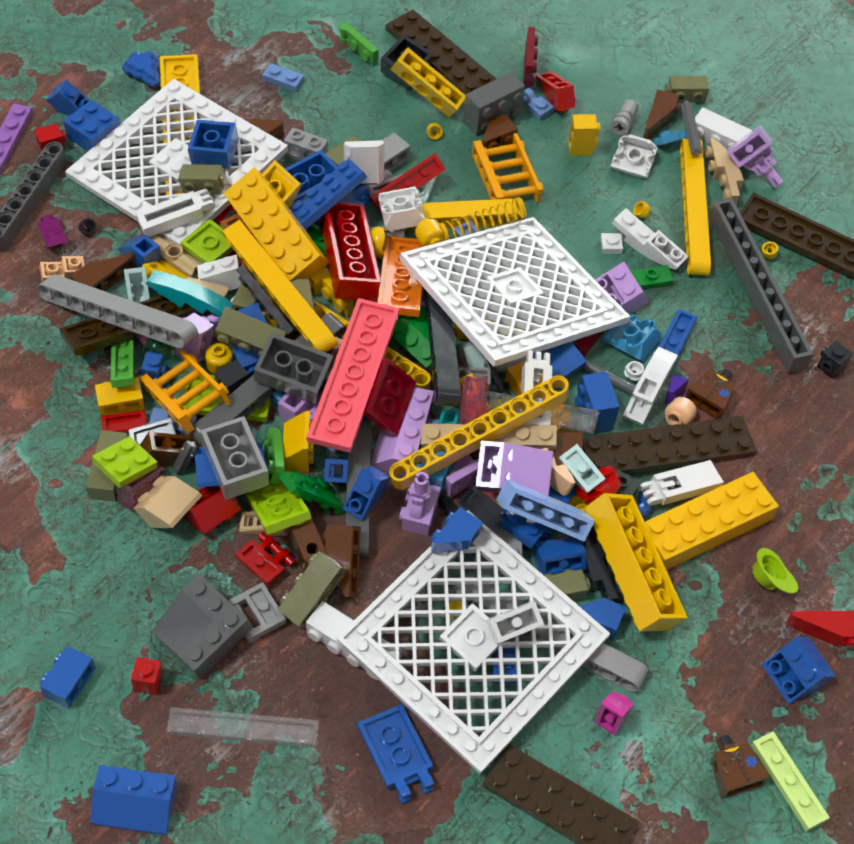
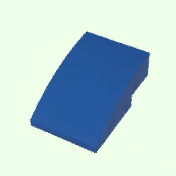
(564, 359)

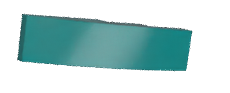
(185, 291)

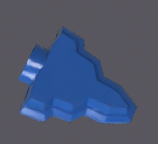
(143, 67)

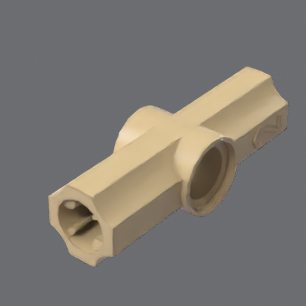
(176, 257)

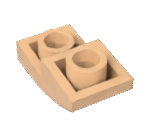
(65, 268)
(561, 478)

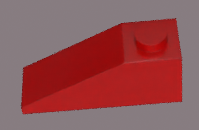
(557, 91)
(828, 626)

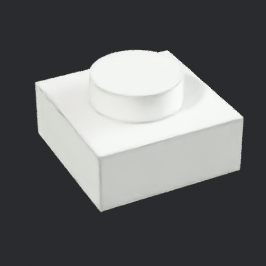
(611, 243)

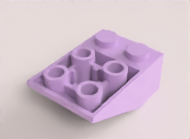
(623, 288)
(516, 463)

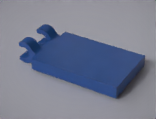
(397, 751)

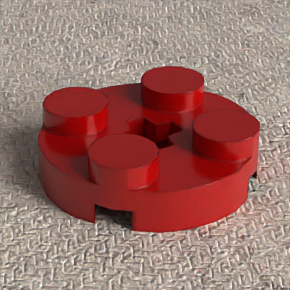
(610, 485)

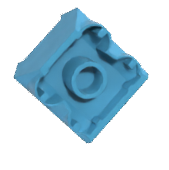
(635, 337)

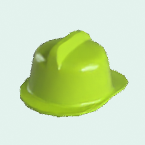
(772, 573)

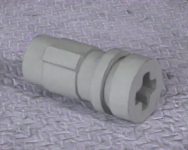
(623, 120)

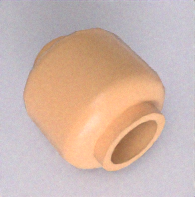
(680, 411)

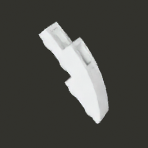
(650, 244)
(649, 386)

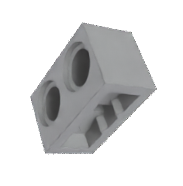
(304, 144)

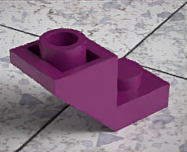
(51, 231)

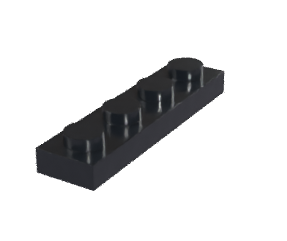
(260, 295)

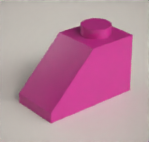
(614, 712)

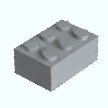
(235, 457)

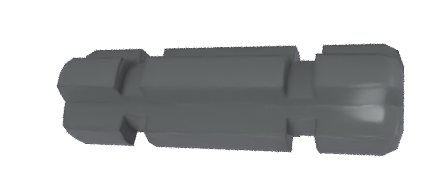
(184, 457)

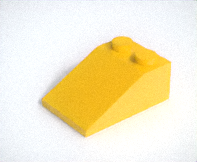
(282, 182)

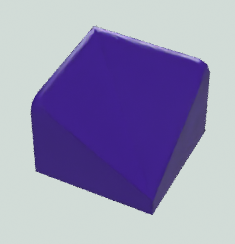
(676, 388)

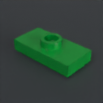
(653, 277)

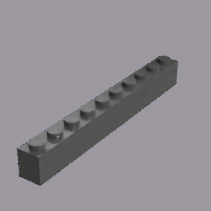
(761, 286)

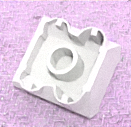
(634, 156)
(368, 157)
(401, 208)

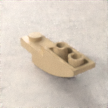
(724, 170)

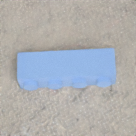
(545, 510)

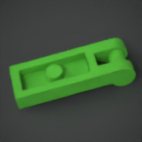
(358, 43)
(274, 453)

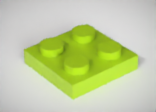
(207, 243)
(124, 462)

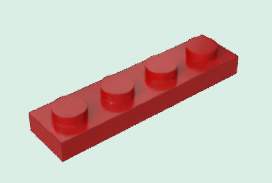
(413, 178)

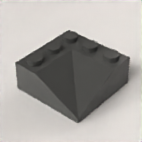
(201, 626)

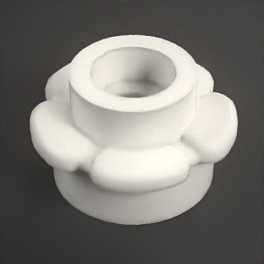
(636, 367)

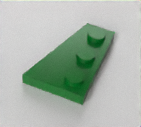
(310, 489)

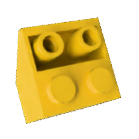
(296, 450)

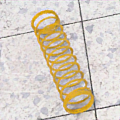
(519, 206)

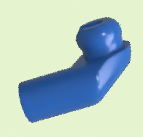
(643, 506)

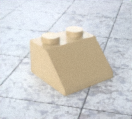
(166, 502)

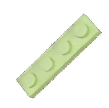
(790, 781)

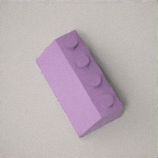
(391, 450)

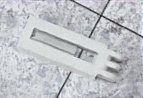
(174, 212)
(530, 373)
(694, 481)

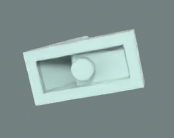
(581, 467)

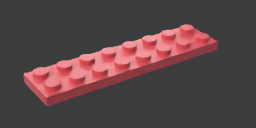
(353, 375)

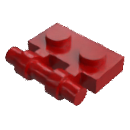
(261, 563)

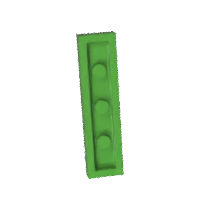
(123, 363)

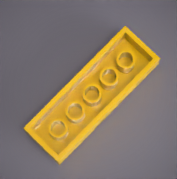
(275, 226)
(711, 519)
(636, 563)

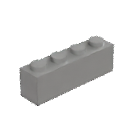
(395, 153)

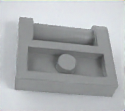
(263, 609)

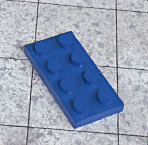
(327, 193)
(525, 529)

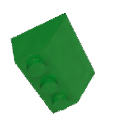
(413, 335)

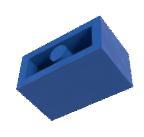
(559, 555)
(67, 677)

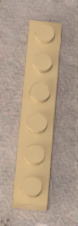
(526, 435)

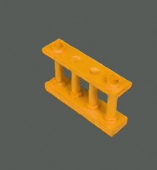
(492, 182)
(174, 407)

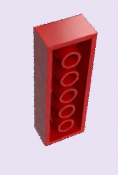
(350, 252)

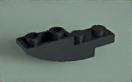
(481, 506)
(598, 569)

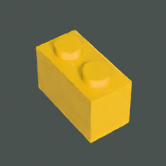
(583, 134)
(119, 399)

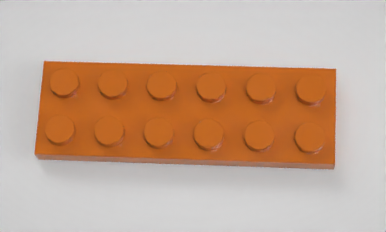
(397, 284)

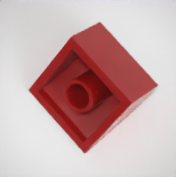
(211, 509)

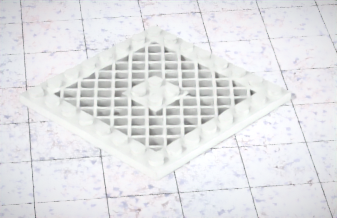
(172, 155)
(513, 289)
(473, 644)

